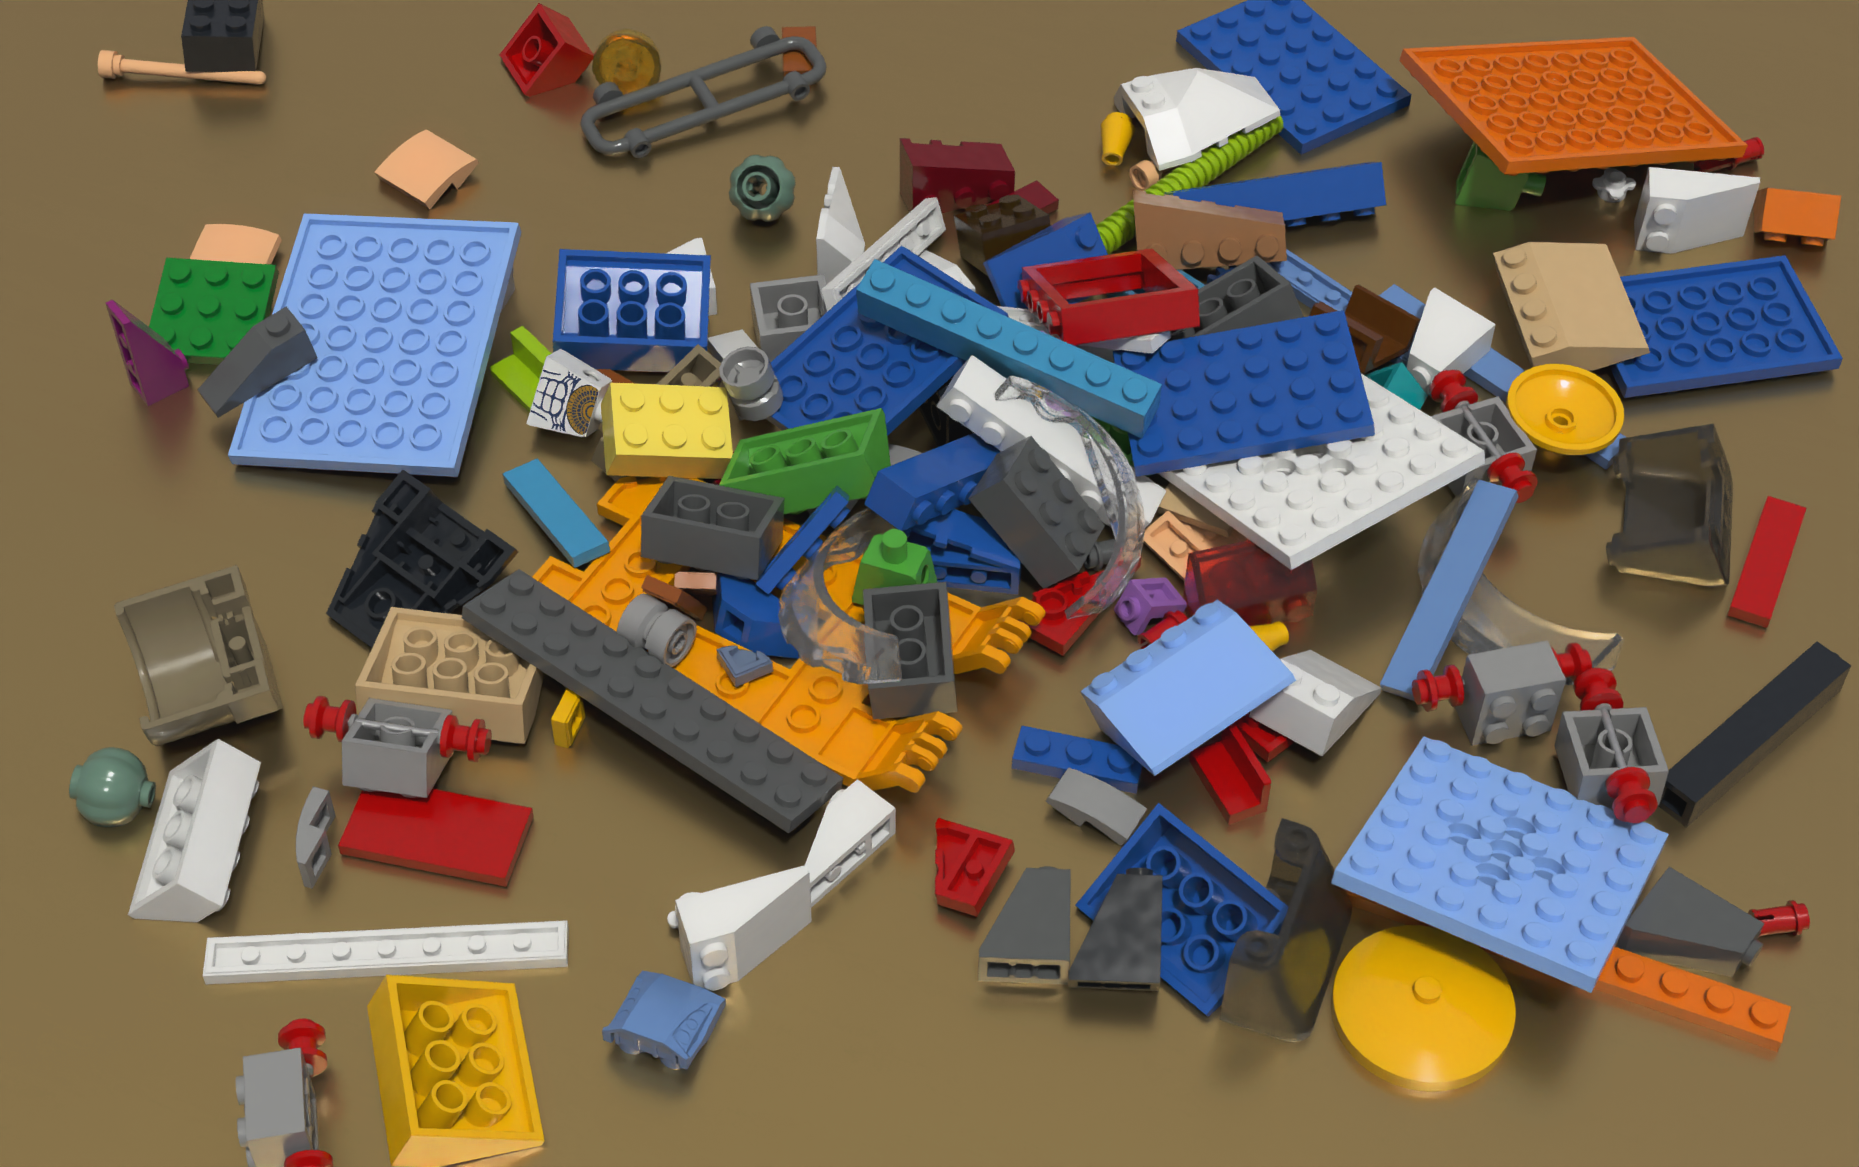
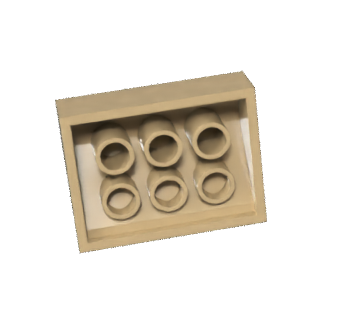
(1569, 304)
(451, 666)

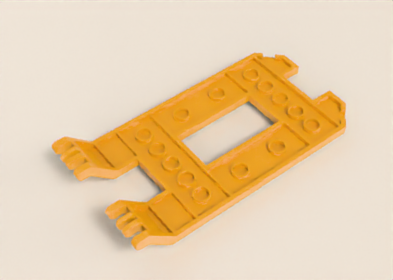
(802, 703)

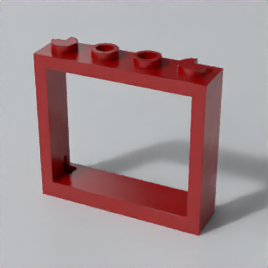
(1167, 305)

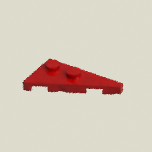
(1055, 629)

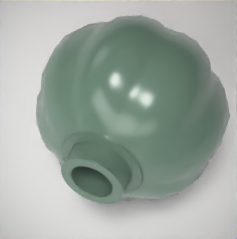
(748, 182)
(111, 787)

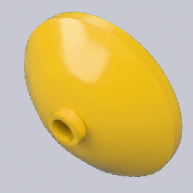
(1565, 409)

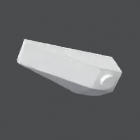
(838, 233)

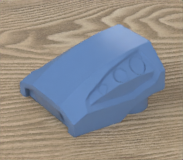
(665, 1019)

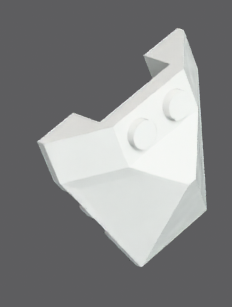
(1193, 111)

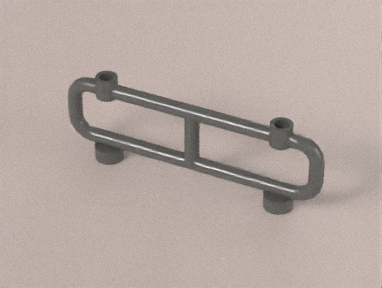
(765, 45)

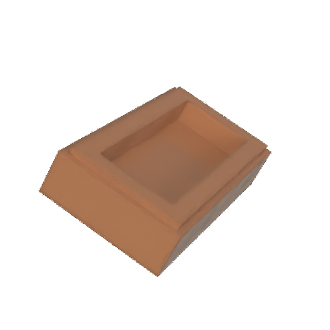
(697, 583)

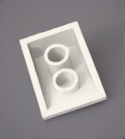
(1692, 209)
(1319, 702)
(741, 925)

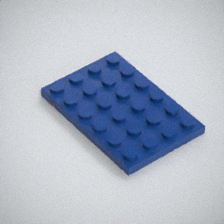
(1302, 64)
(1723, 327)
(861, 365)
(1250, 393)

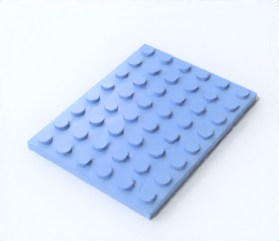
(399, 341)

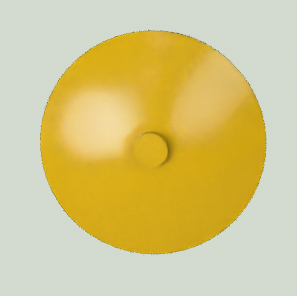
(1422, 1008)

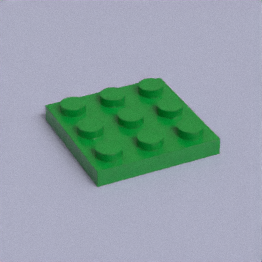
(211, 305)

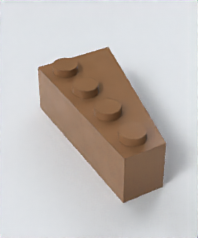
(1206, 233)

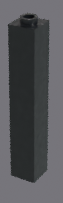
(1752, 733)

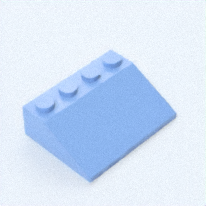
(1185, 687)

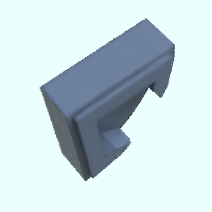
(743, 664)

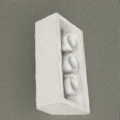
(196, 836)

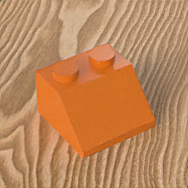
(1796, 214)

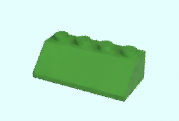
(812, 460)

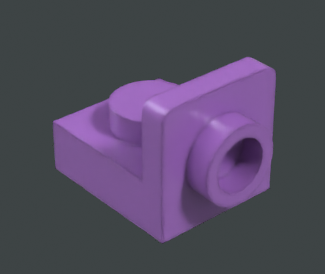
(1147, 600)

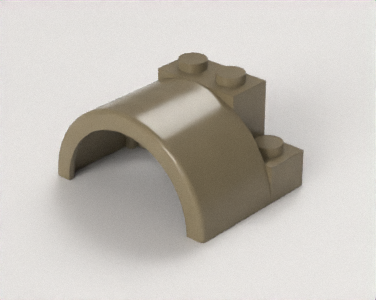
(195, 666)

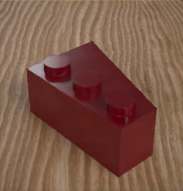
(954, 174)

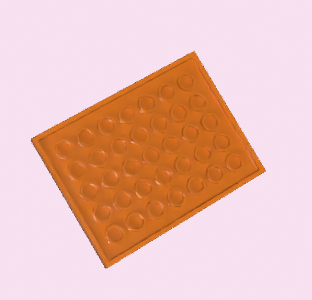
(1571, 105)

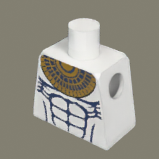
(568, 396)

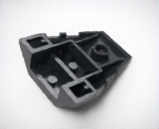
(415, 559)

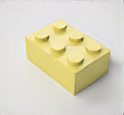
(666, 431)

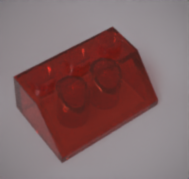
(1249, 584)

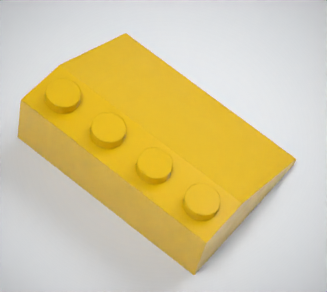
(452, 1070)

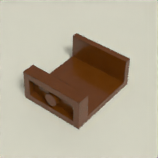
(1376, 327)

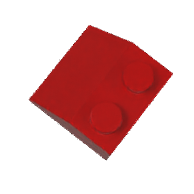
(546, 52)

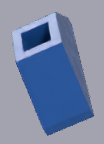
(749, 617)

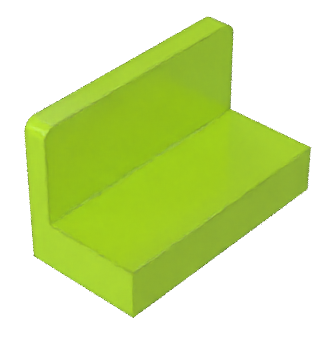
(523, 368)

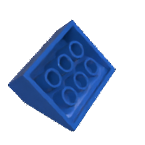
(631, 308)
(1203, 904)

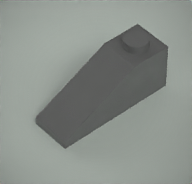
(258, 361)

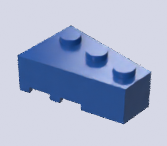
(968, 553)

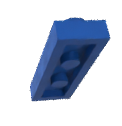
(804, 541)
(1055, 752)

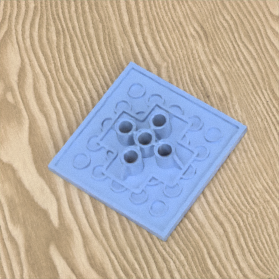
(1503, 862)

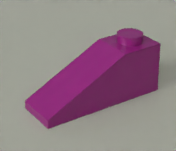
(148, 359)

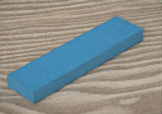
(556, 513)

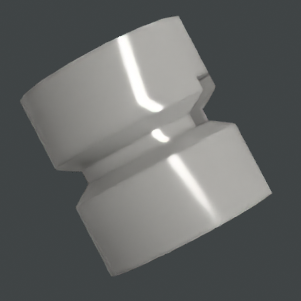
(751, 383)
(654, 627)

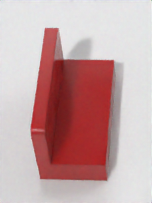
(1233, 776)

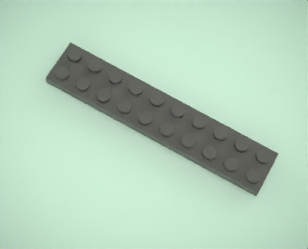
(654, 700)

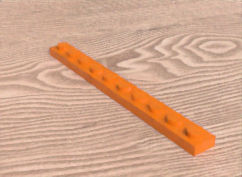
(1667, 991)

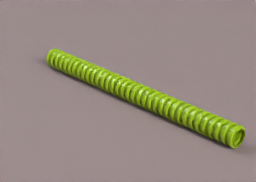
(1215, 160)

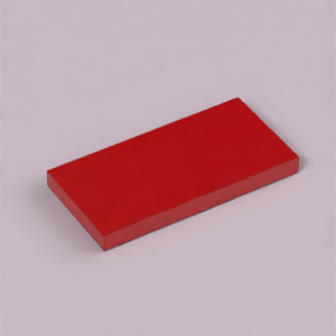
(439, 834)

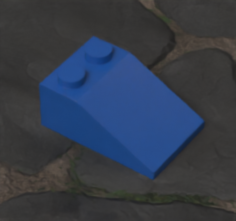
(1063, 241)

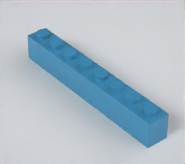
(1008, 347)

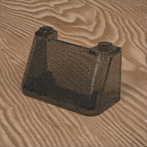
(1675, 507)
(1282, 979)

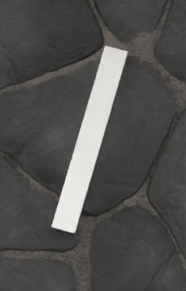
(386, 952)

